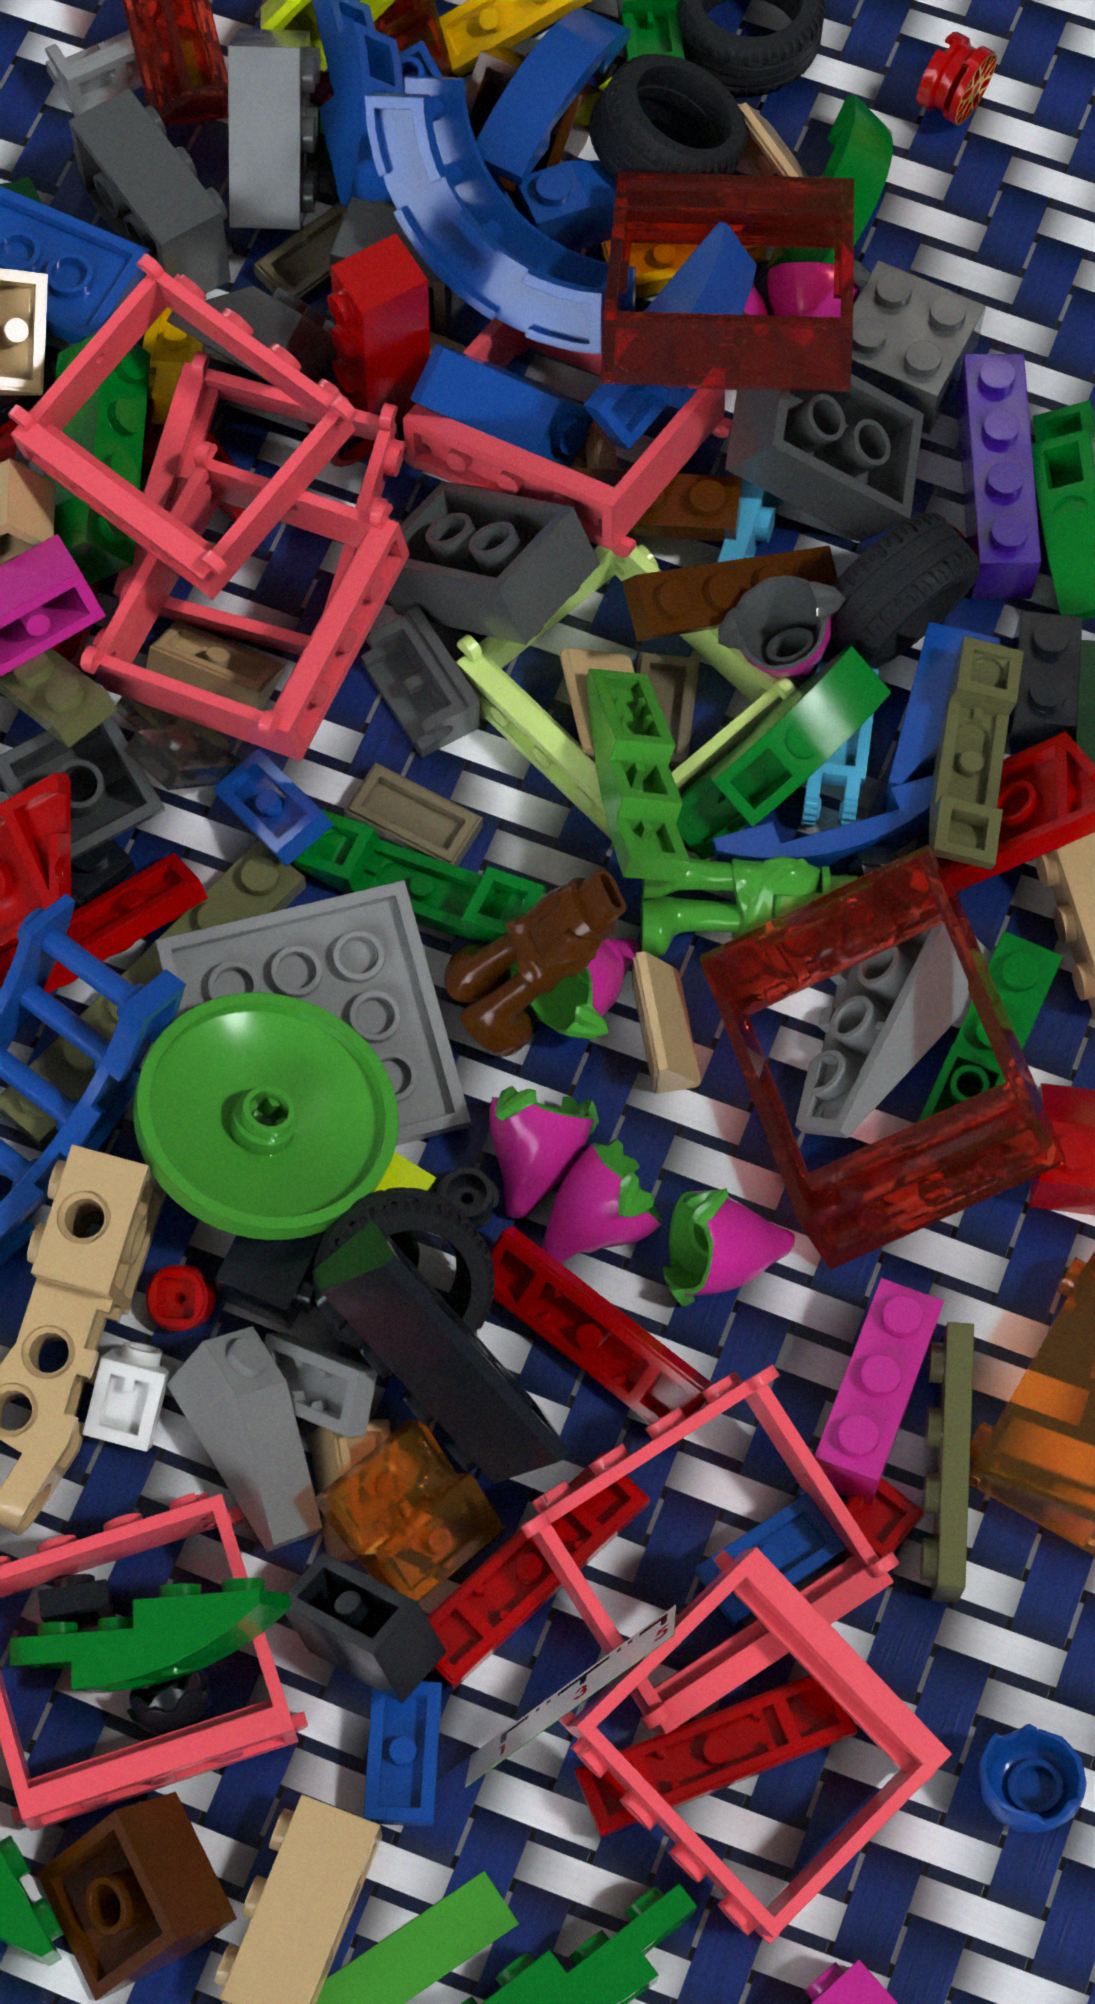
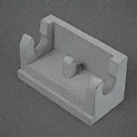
(94, 72)

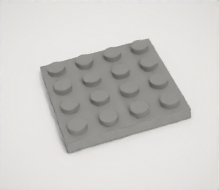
(357, 961)

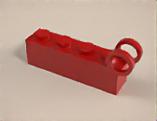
(378, 332)

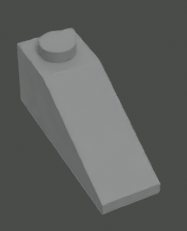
(250, 1433)

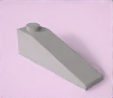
(880, 1027)

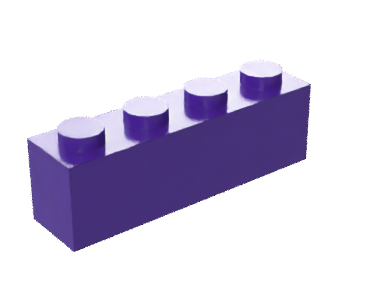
(998, 475)

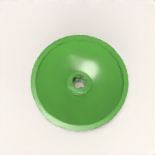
(265, 1115)

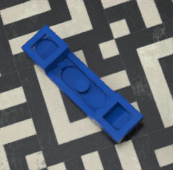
(544, 89)
(901, 823)

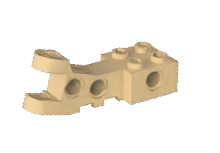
(73, 1296)

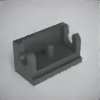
(421, 682)

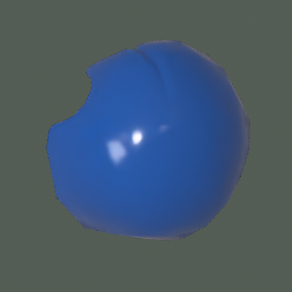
(1031, 1779)

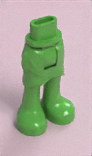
(760, 889)

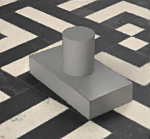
(324, 1384)

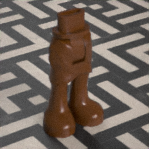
(548, 943)

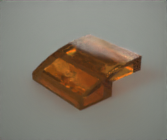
(409, 1512)

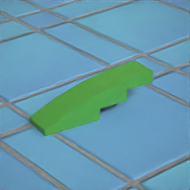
(635, 776)

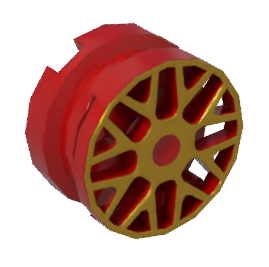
(956, 78)

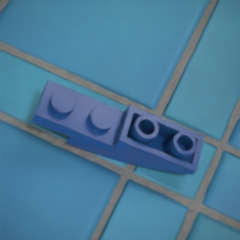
(357, 64)
(710, 282)

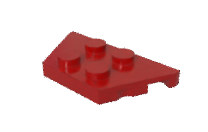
(1044, 803)
(34, 852)

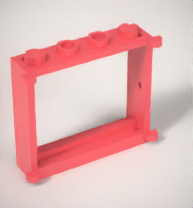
(174, 460)
(489, 463)
(125, 506)
(330, 649)
(754, 1645)
(842, 1676)
(165, 1757)

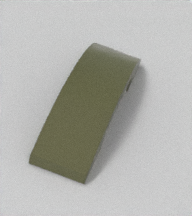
(971, 753)

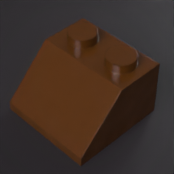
(489, 80)
(135, 1894)

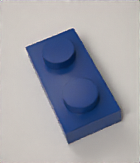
(272, 807)
(794, 1540)
(403, 1757)

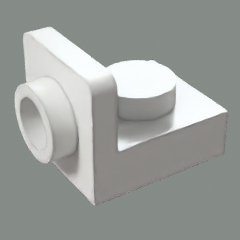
(129, 1395)

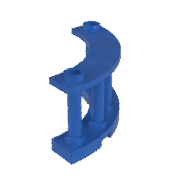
(470, 227)
(92, 1119)

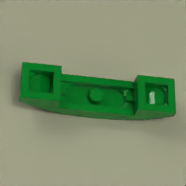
(861, 153)
(440, 893)

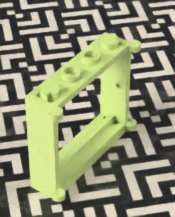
(553, 748)

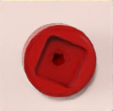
(180, 1297)

